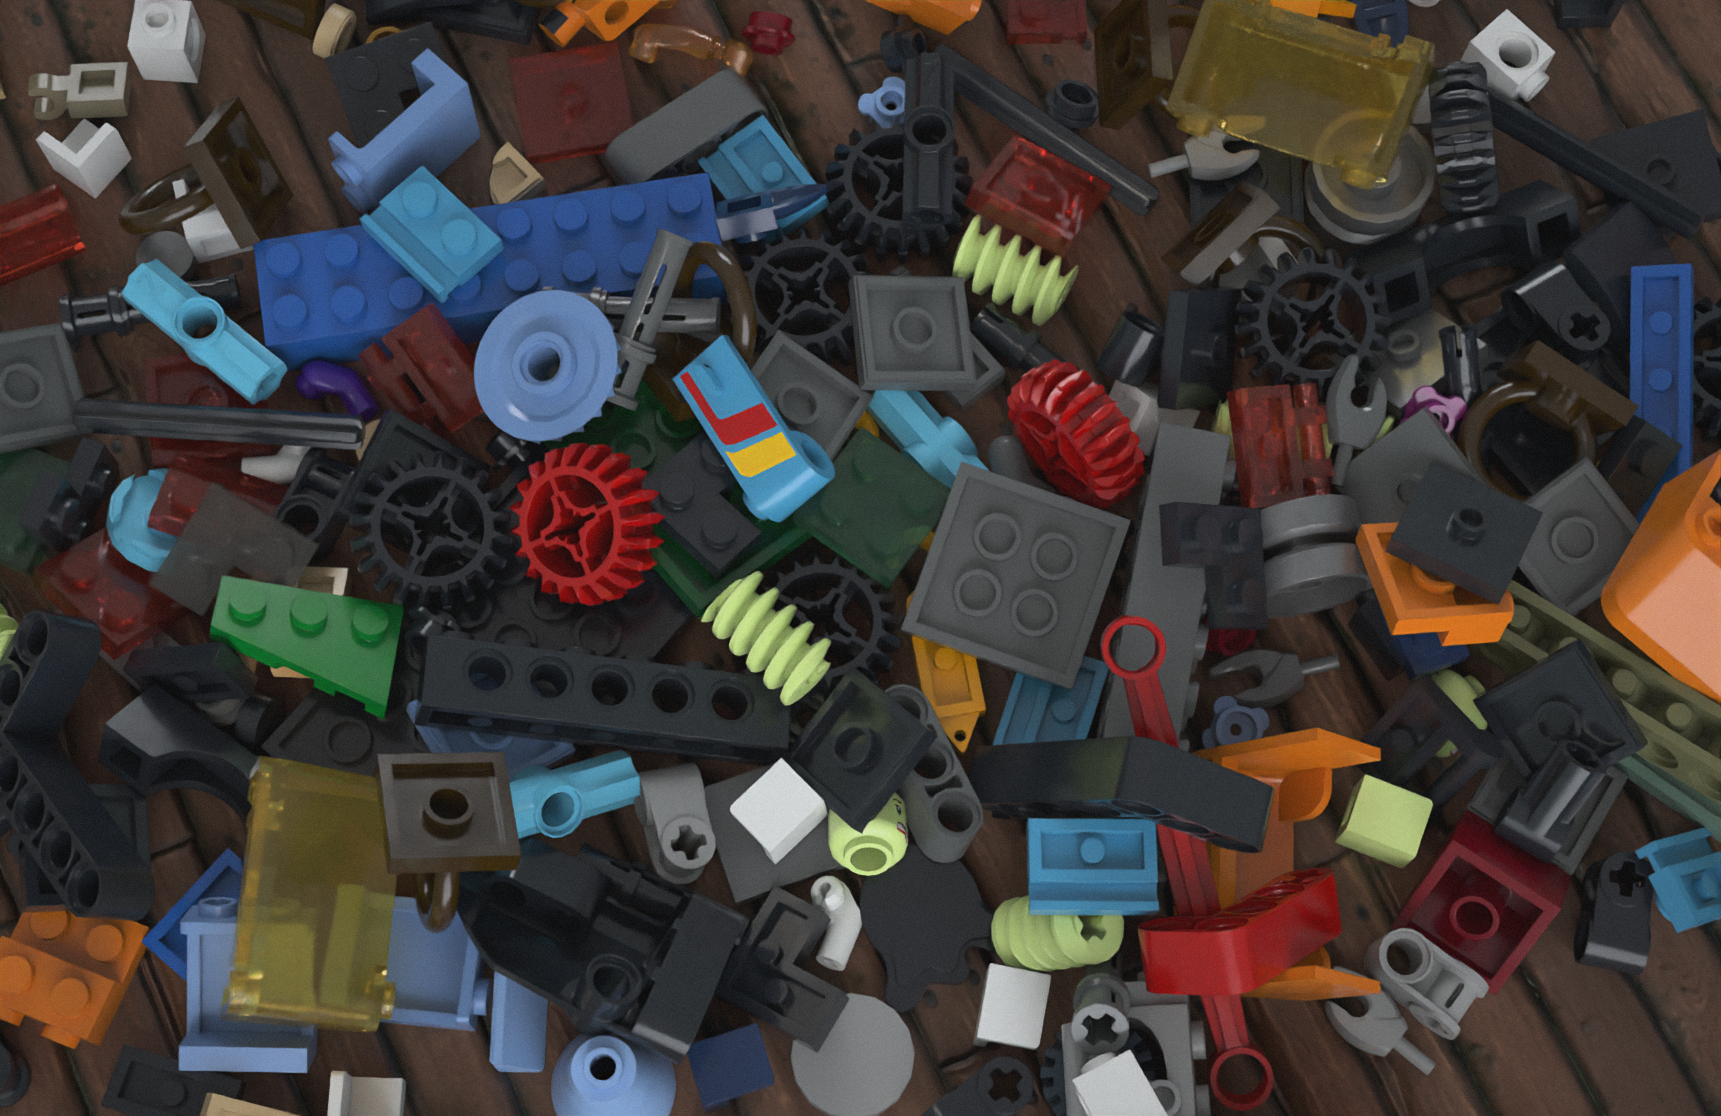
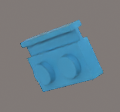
(759, 162)
(432, 234)
(1050, 713)
(1092, 867)
(1685, 878)

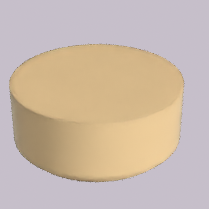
(334, 31)

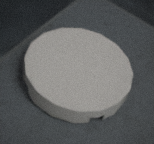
(860, 1062)

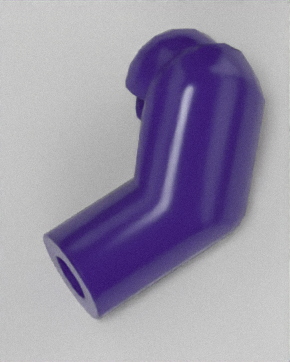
(326, 377)

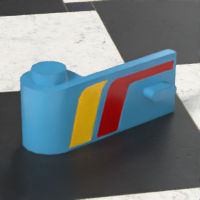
(769, 461)

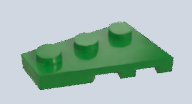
(322, 635)

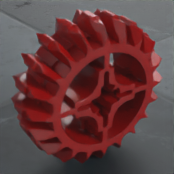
(1076, 434)
(561, 520)

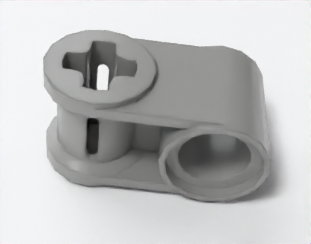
(675, 813)
(1436, 985)

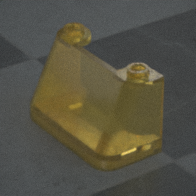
(1301, 87)
(312, 903)

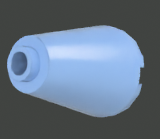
(639, 1087)

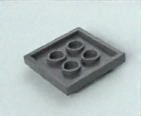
(1015, 576)

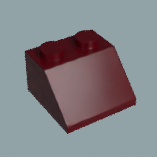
(1483, 900)

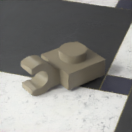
(88, 91)

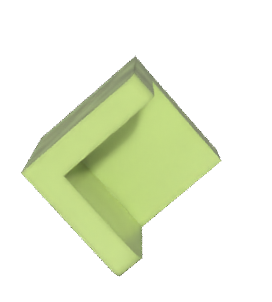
(1384, 821)

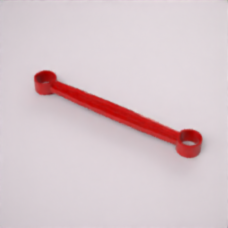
(1187, 867)

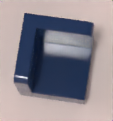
(730, 1066)

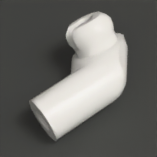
(276, 468)
(842, 931)

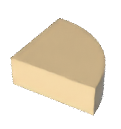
(513, 177)

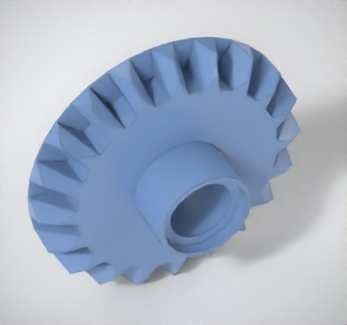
(523, 347)

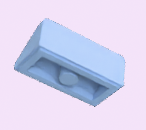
(517, 1027)

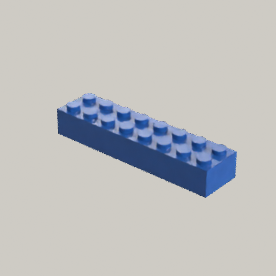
(342, 291)

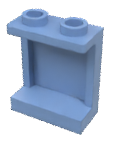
(425, 134)
(435, 973)
(229, 1044)

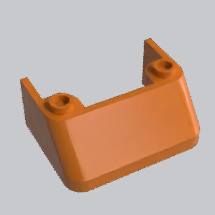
(1670, 581)
(1301, 774)

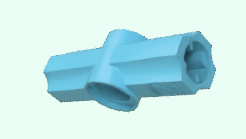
(182, 310)
(922, 434)
(572, 793)

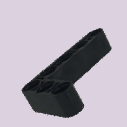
(1123, 780)
(41, 787)

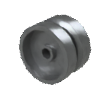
(1357, 217)
(1312, 555)

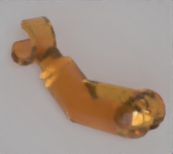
(652, 36)

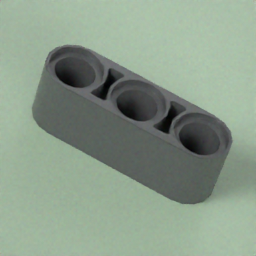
(685, 130)
(944, 797)

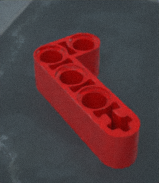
(1245, 940)

